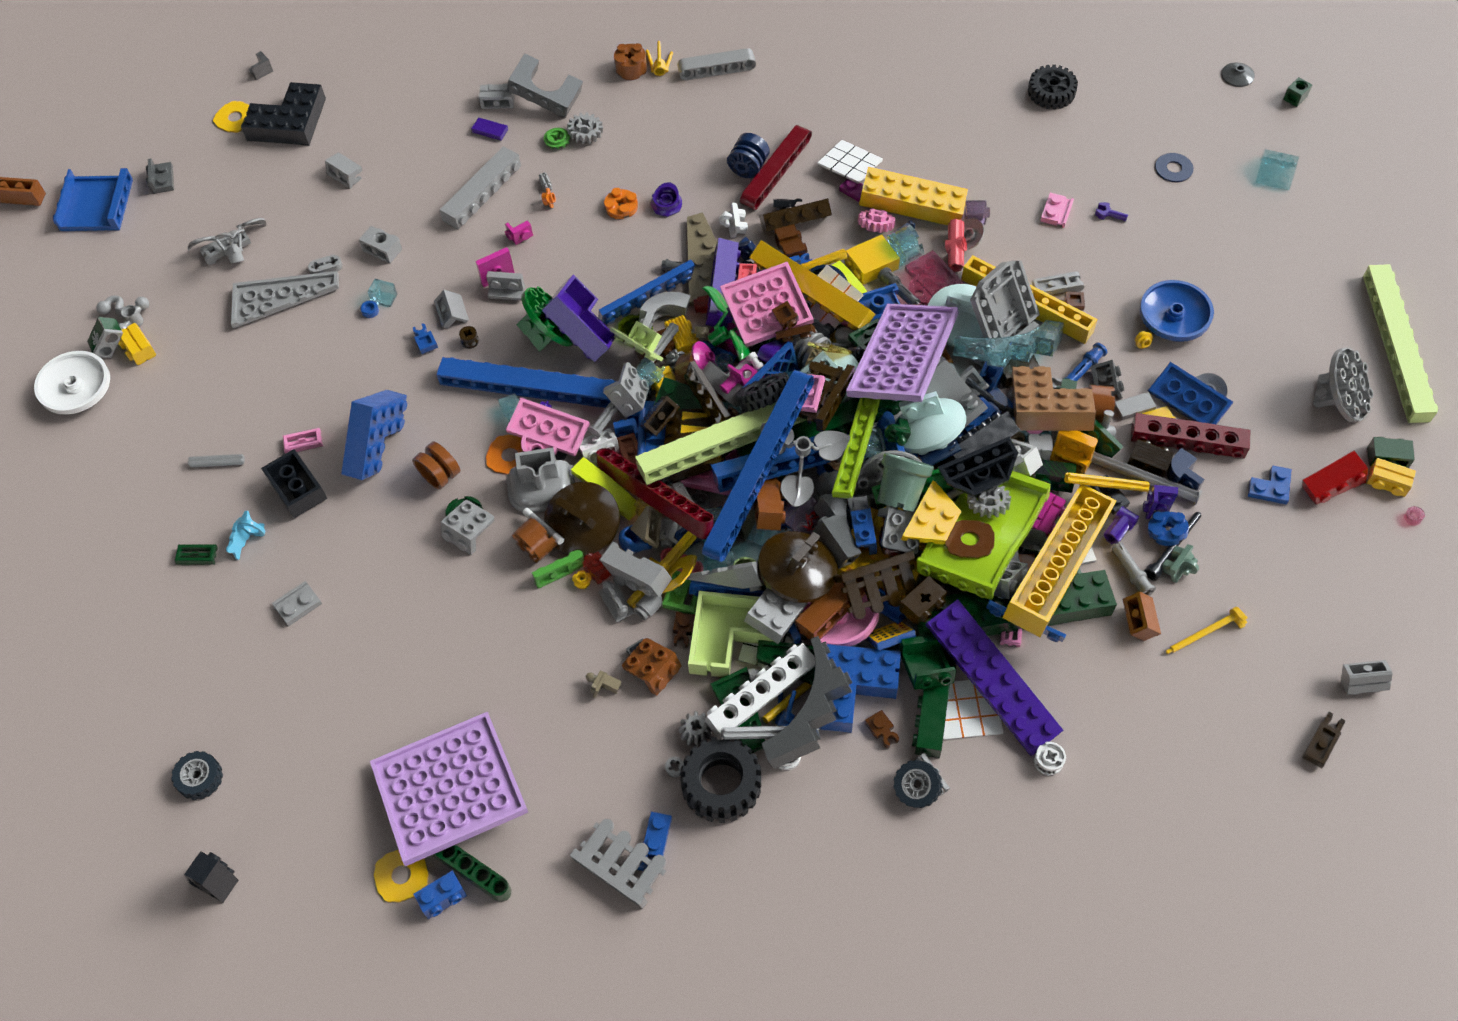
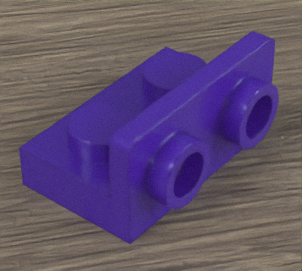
(1159, 499)

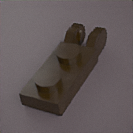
(1323, 741)

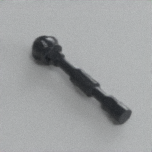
(987, 396)

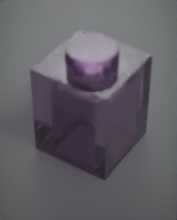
(976, 209)

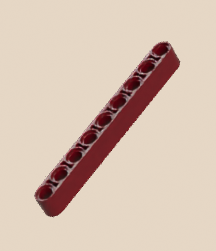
(656, 494)

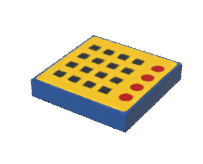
(890, 635)

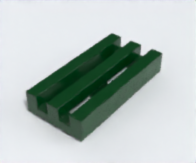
(196, 558)

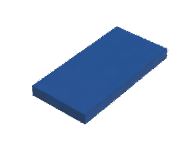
(1189, 395)

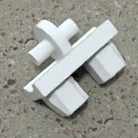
(732, 220)

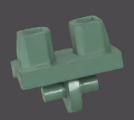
(1184, 563)

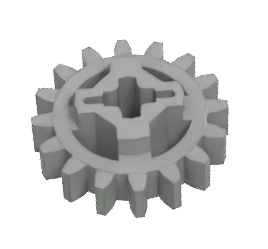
(585, 128)
(990, 503)

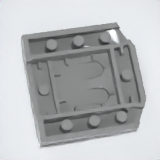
(1004, 300)

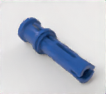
(1089, 359)

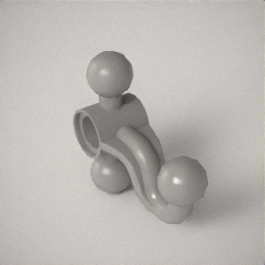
(130, 312)

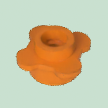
(548, 198)

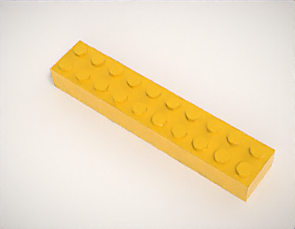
(1059, 560)

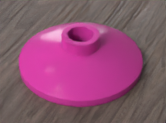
(702, 354)

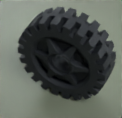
(1052, 86)
(762, 392)

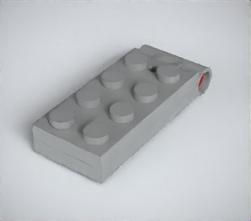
(773, 615)

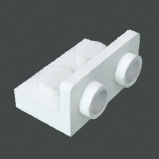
(592, 443)

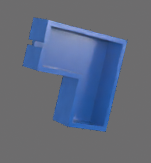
(368, 425)
(872, 674)

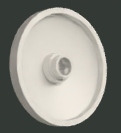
(72, 382)

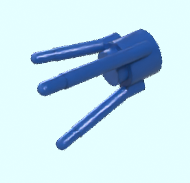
(787, 717)

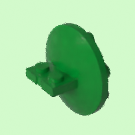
(535, 324)

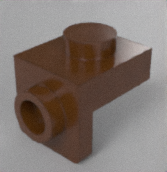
(785, 315)

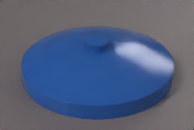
(1176, 310)

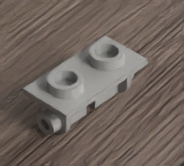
(615, 601)

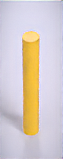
(784, 703)

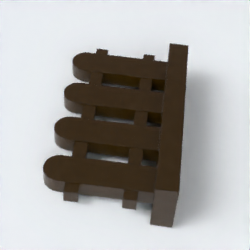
(835, 391)
(870, 586)

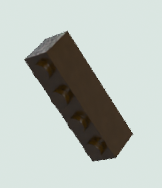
(795, 215)

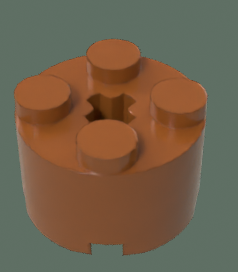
(630, 61)
(1102, 400)
(534, 539)

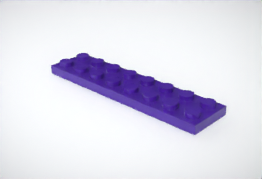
(994, 677)

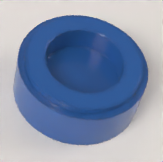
(369, 309)

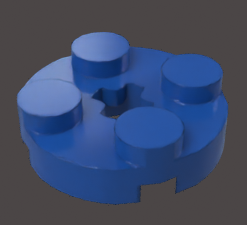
(1170, 537)

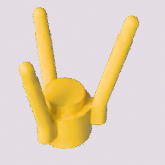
(659, 67)

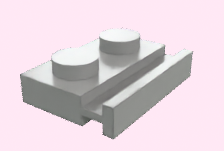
(297, 603)

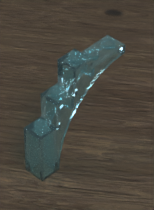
(1021, 347)

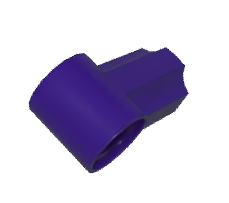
(1122, 522)

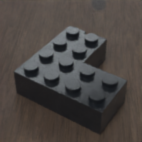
(286, 123)

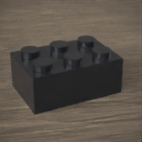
(294, 483)

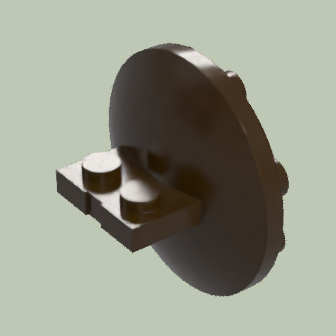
(584, 517)
(797, 566)

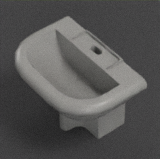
(537, 479)

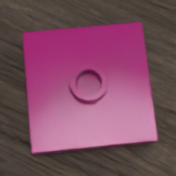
(496, 262)

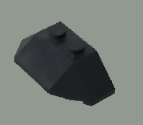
(982, 468)

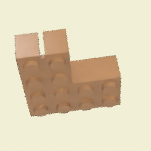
(1049, 409)

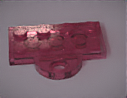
(930, 276)

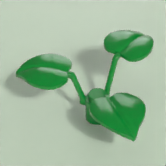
(721, 334)

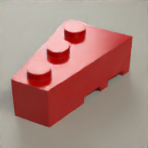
(1336, 478)

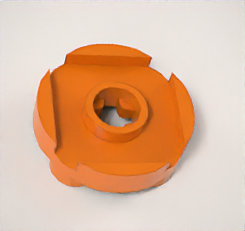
(621, 196)

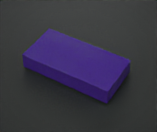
(489, 129)

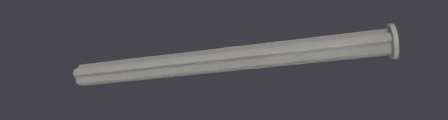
(611, 409)
(1142, 475)

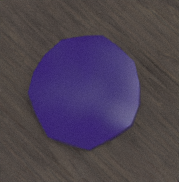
(666, 200)

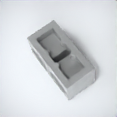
(1011, 579)

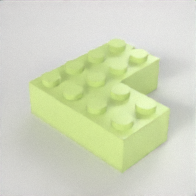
(716, 627)

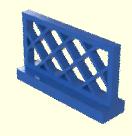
(767, 369)

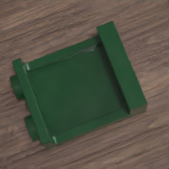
(926, 662)

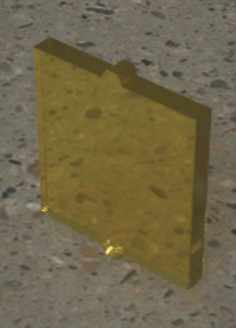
(829, 348)

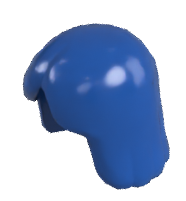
(631, 541)

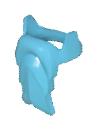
(241, 532)

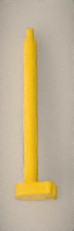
(1235, 615)

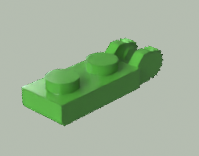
(558, 569)

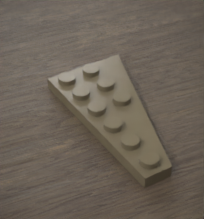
(701, 251)

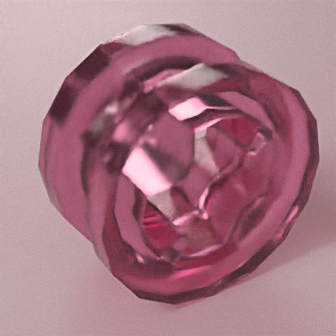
(1418, 513)

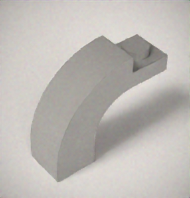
(662, 305)

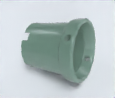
(902, 481)

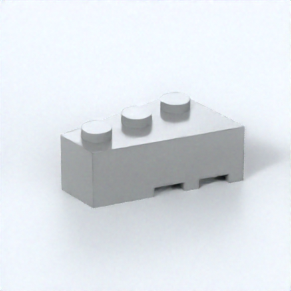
(635, 573)

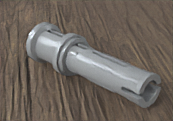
(1137, 576)

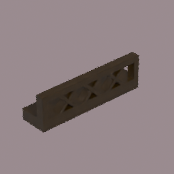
(705, 394)

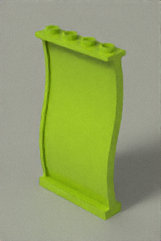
(1010, 530)

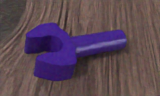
(1107, 211)

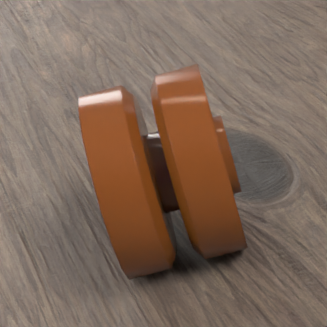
(436, 465)

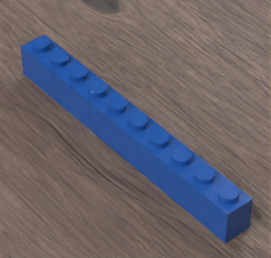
(523, 382)

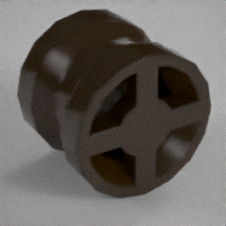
(469, 337)

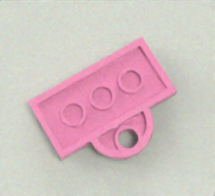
(546, 428)

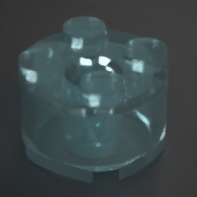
(905, 244)

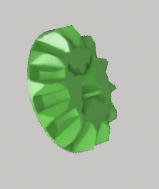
(555, 133)

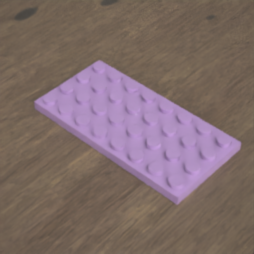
(903, 352)

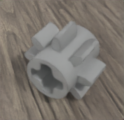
(672, 358)

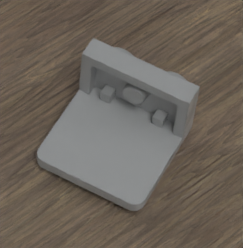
(628, 392)
(465, 525)
(894, 528)

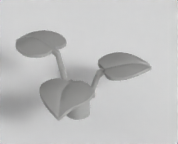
(233, 251)
(830, 446)

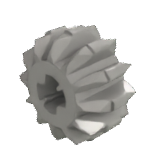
(693, 722)

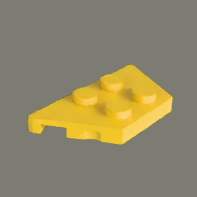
(933, 517)

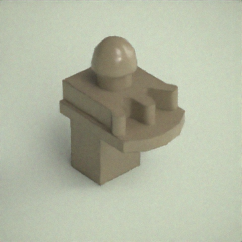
(602, 680)

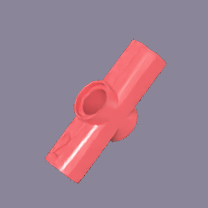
(956, 245)

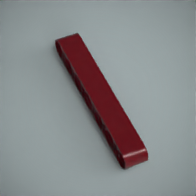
(775, 167)

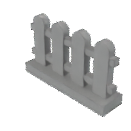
(626, 871)

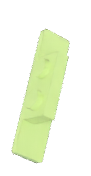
(642, 338)

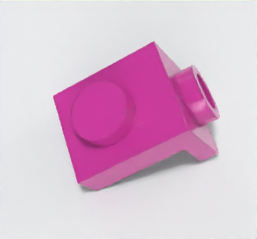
(519, 233)

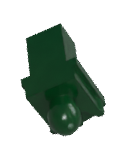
(898, 432)

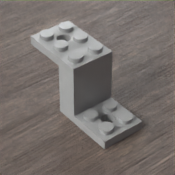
(951, 386)

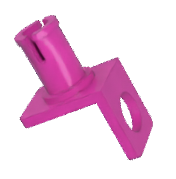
(736, 377)

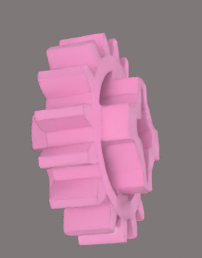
(876, 220)

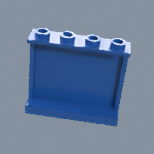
(93, 202)

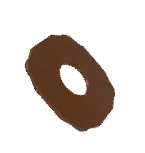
(978, 550)

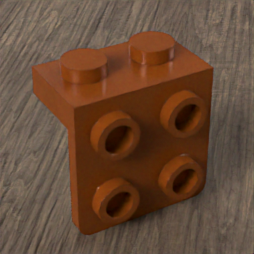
(652, 664)

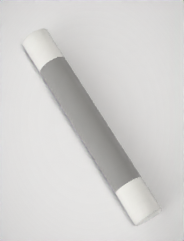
(528, 513)

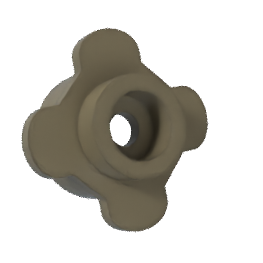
(701, 332)

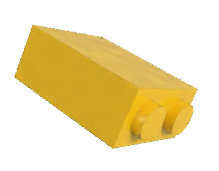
(870, 258)

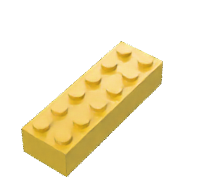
(912, 196)

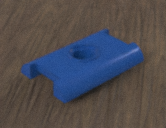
(881, 296)

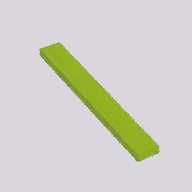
(856, 448)

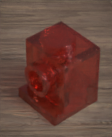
(597, 571)

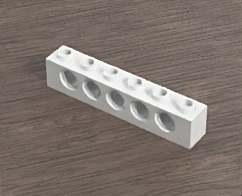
(804, 662)

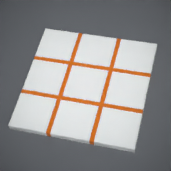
(840, 283)
(969, 713)

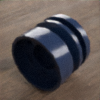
(748, 155)

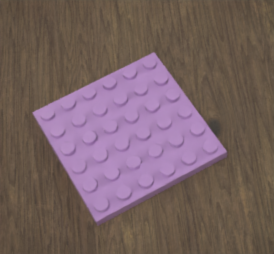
(447, 788)

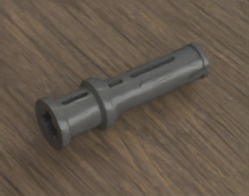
(889, 278)

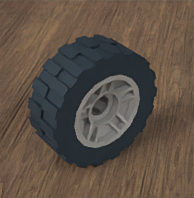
(186, 771)
(906, 779)

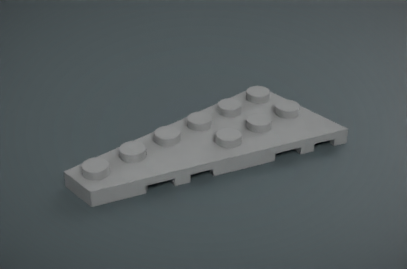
(265, 297)

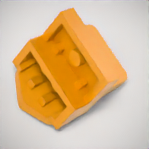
(1074, 448)

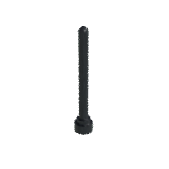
(1154, 570)

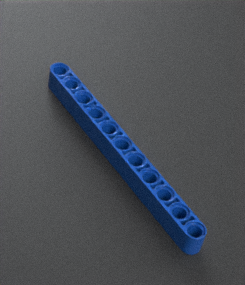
(758, 466)

